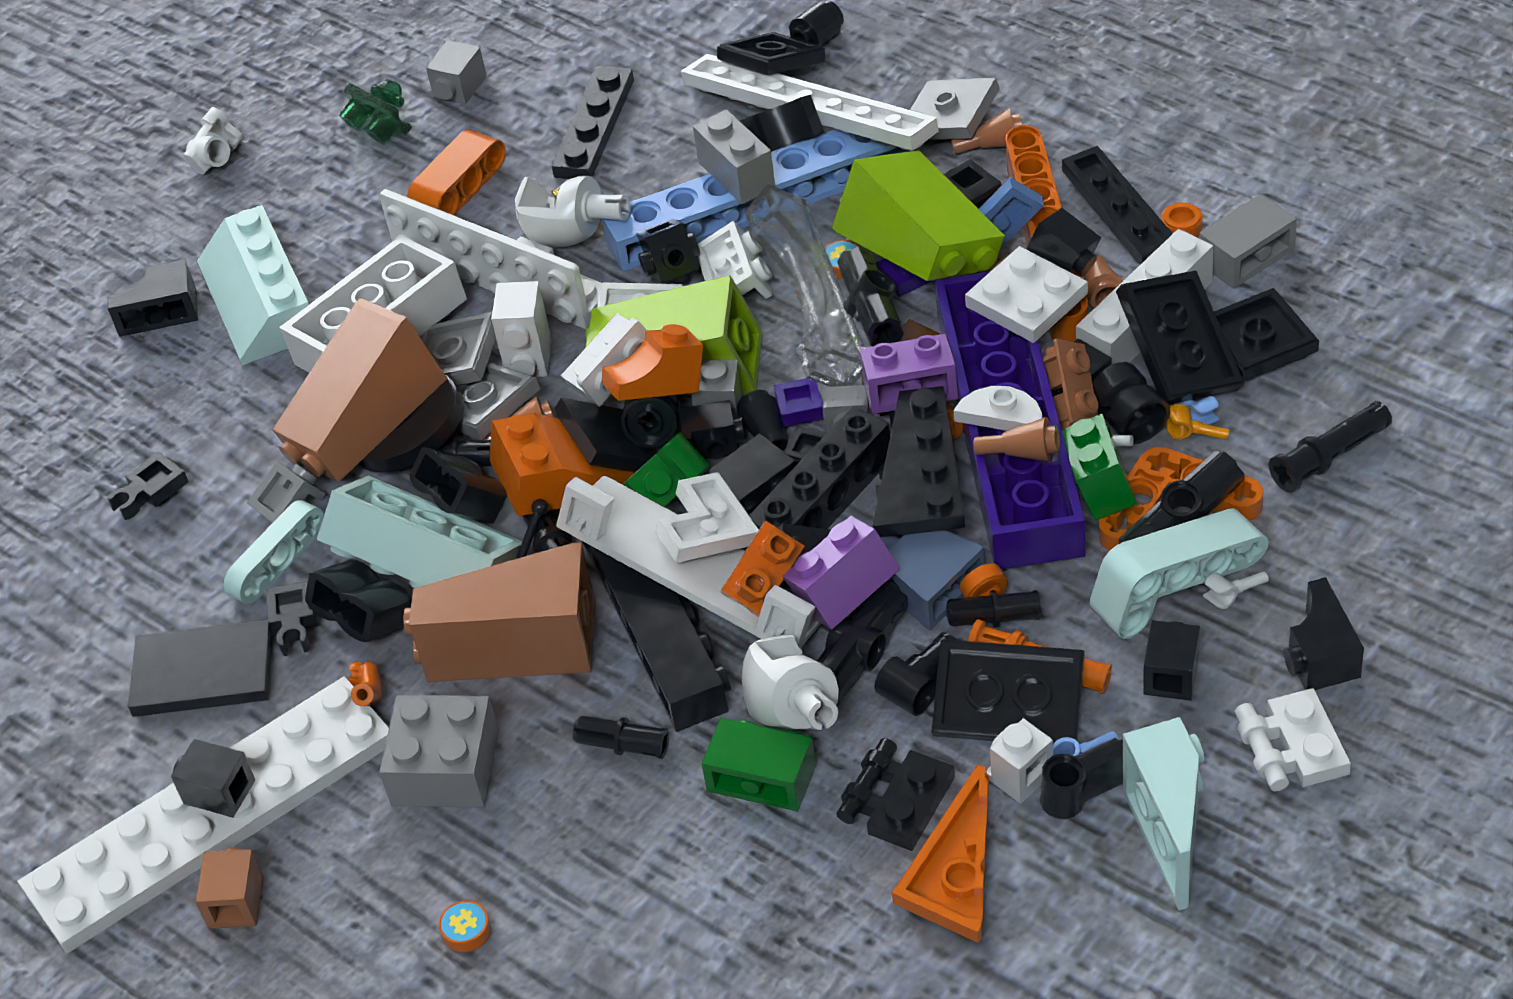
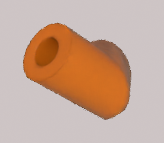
(366, 683)

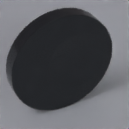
(426, 426)

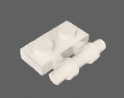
(1306, 735)

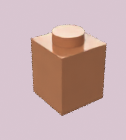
(229, 888)

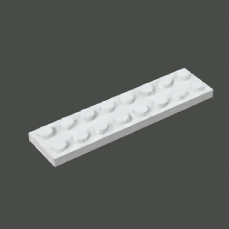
(166, 840)

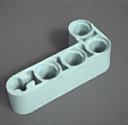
(1168, 562)

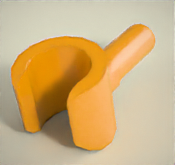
(1182, 426)

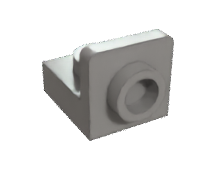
(840, 400)
(282, 488)

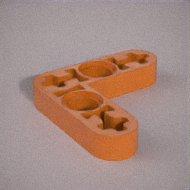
(1149, 481)

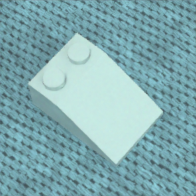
(1163, 792)

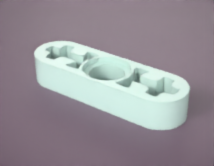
(256, 569)

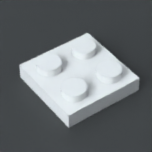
(1026, 294)

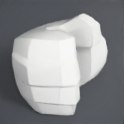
(570, 216)
(787, 687)

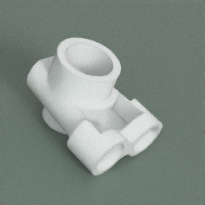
(212, 143)

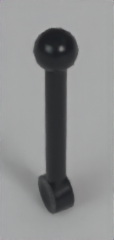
(539, 508)

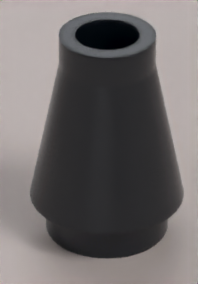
(762, 416)

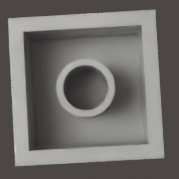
(439, 751)

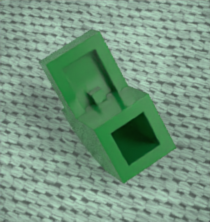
(660, 475)

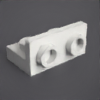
(735, 254)
(612, 345)

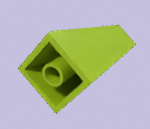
(915, 217)
(709, 310)

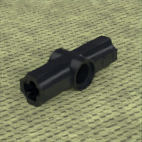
(870, 296)
(1198, 491)
(862, 637)

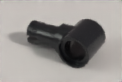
(913, 681)

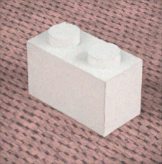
(522, 328)

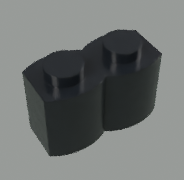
(457, 485)
(357, 600)

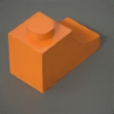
(661, 366)

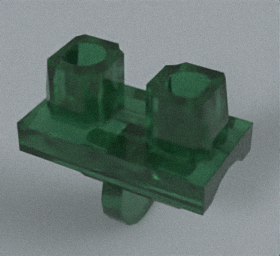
(379, 106)

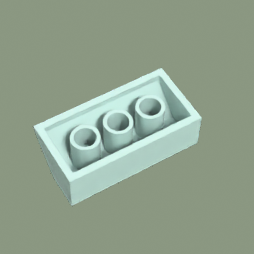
(251, 283)
(409, 534)

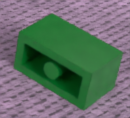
(1098, 467)
(759, 764)

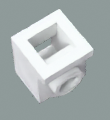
(1012, 753)

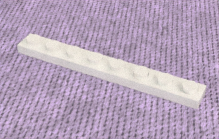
(834, 107)

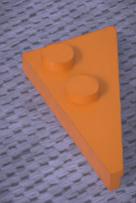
(949, 870)

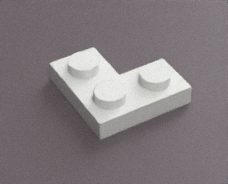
(713, 520)

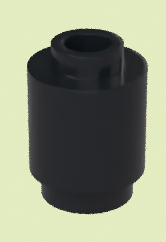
(817, 23)

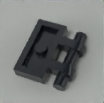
(907, 803)

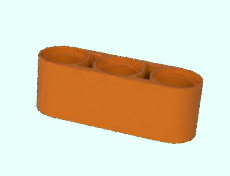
(458, 172)

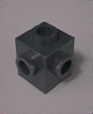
(666, 239)

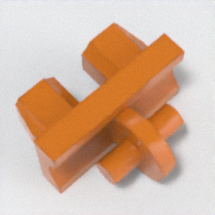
(761, 567)

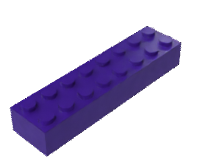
(1025, 503)

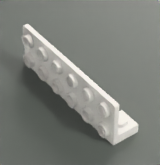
(492, 258)
(625, 529)

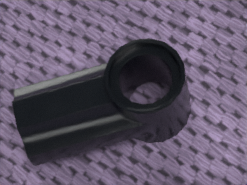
(1075, 779)

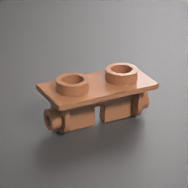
(1068, 368)

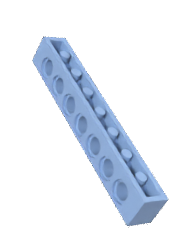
(805, 169)

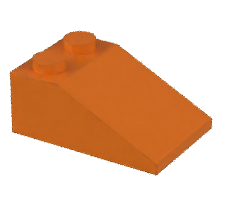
(538, 460)

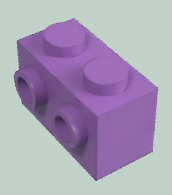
(907, 366)
(841, 571)

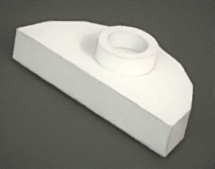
(997, 408)

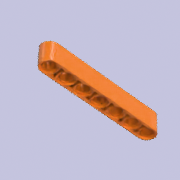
(1030, 166)

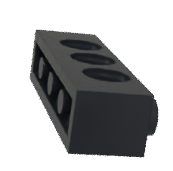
(829, 474)

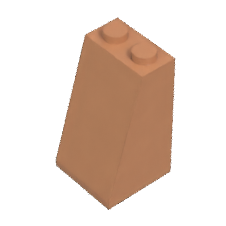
(357, 391)
(506, 619)

